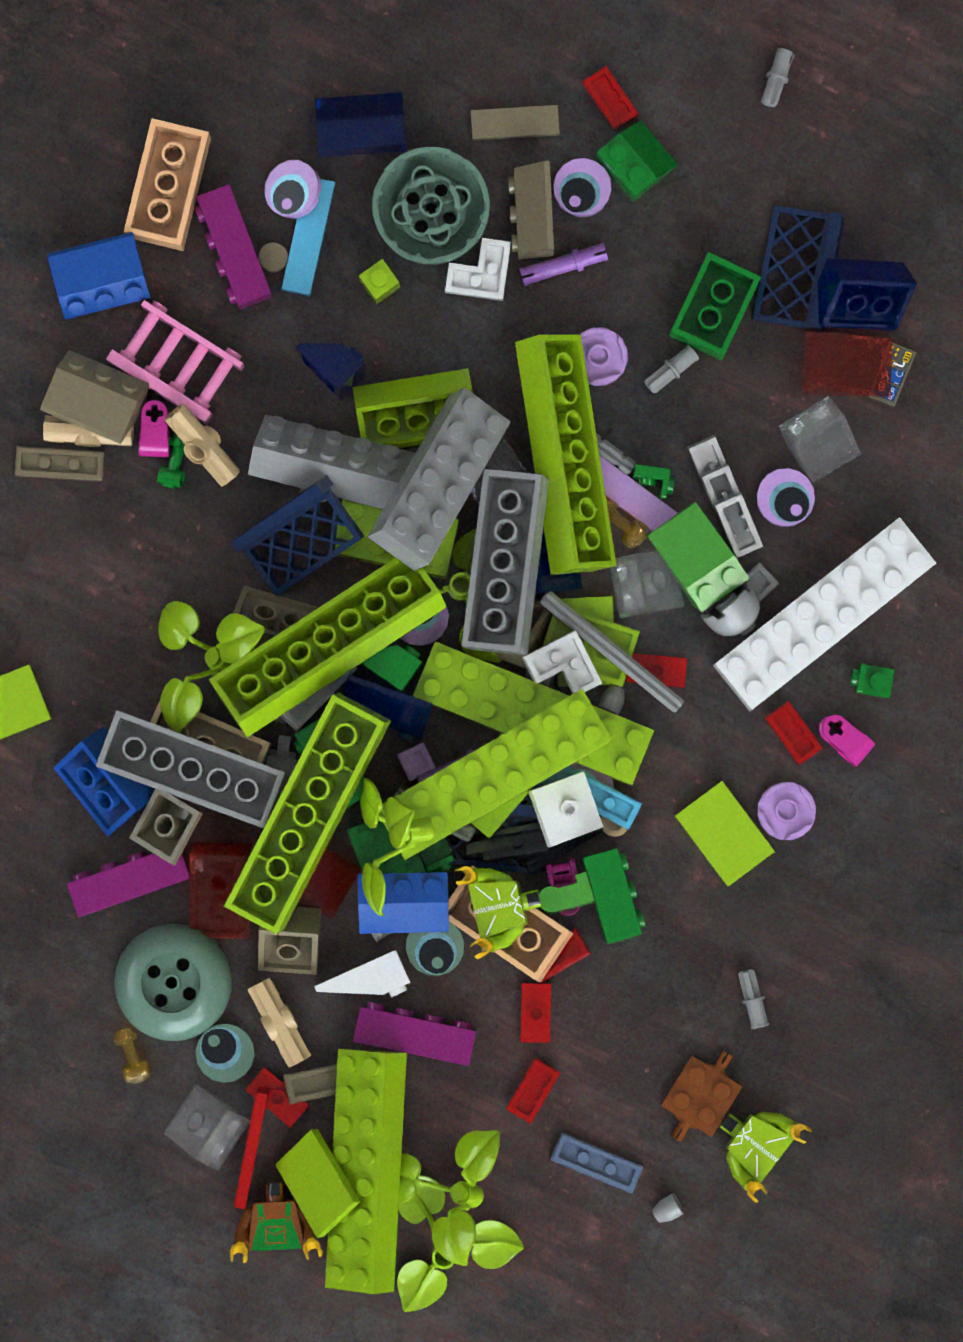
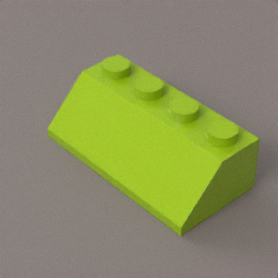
(405, 408)

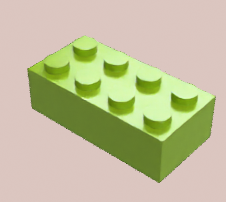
(370, 552)

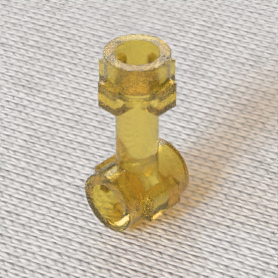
(634, 533)
(136, 1070)

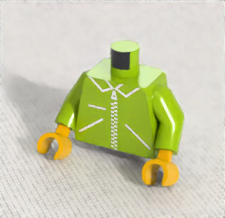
(497, 907)
(758, 1146)

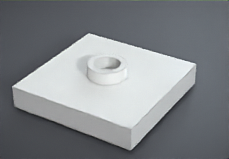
(565, 809)

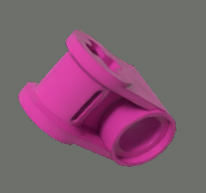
(154, 435)
(849, 742)
(563, 880)

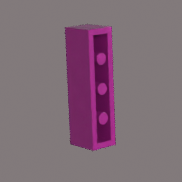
(234, 247)
(124, 882)
(415, 1035)

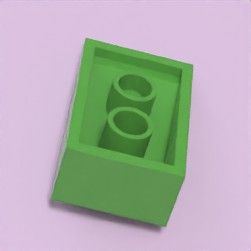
(697, 557)

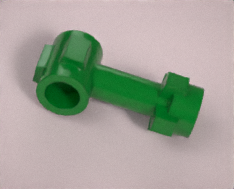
(171, 475)

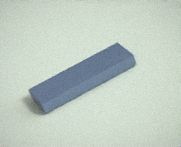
(596, 1162)

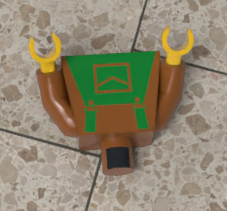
(273, 1226)

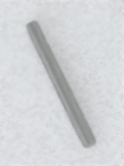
(612, 651)

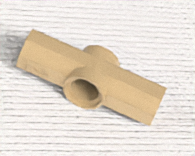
(62, 431)
(202, 444)
(279, 1022)

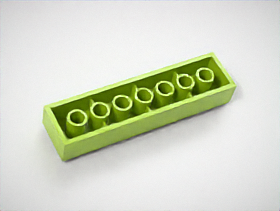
(566, 453)
(326, 644)
(507, 700)
(505, 767)
(307, 813)
(369, 1154)

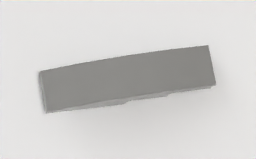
(725, 496)

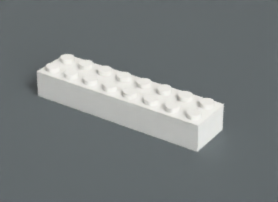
(824, 614)

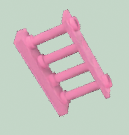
(174, 391)

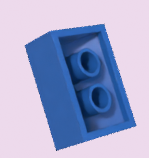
(98, 275)
(105, 795)
(411, 904)

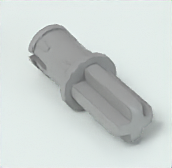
(777, 77)
(671, 369)
(753, 998)

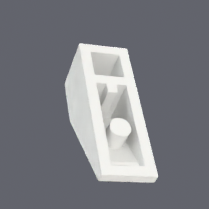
(374, 977)

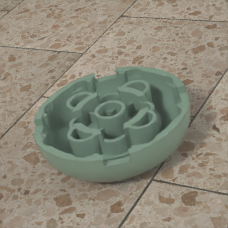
(420, 173)
(207, 974)

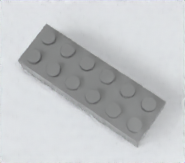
(305, 454)
(439, 479)
(505, 562)
(191, 769)

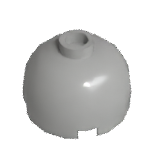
(734, 612)

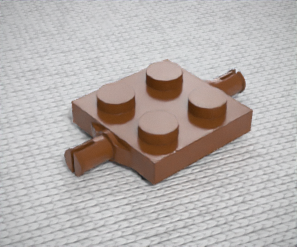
(701, 1096)

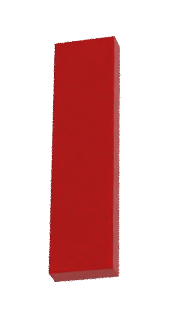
(251, 1147)

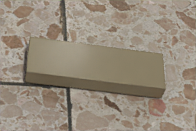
(515, 122)
(59, 464)

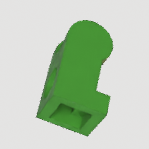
(567, 897)

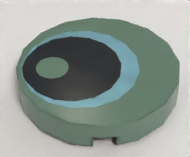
(435, 951)
(225, 1053)

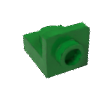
(650, 475)
(872, 680)
(438, 856)

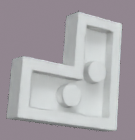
(487, 278)
(563, 656)

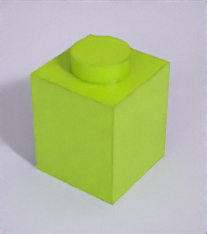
(379, 281)

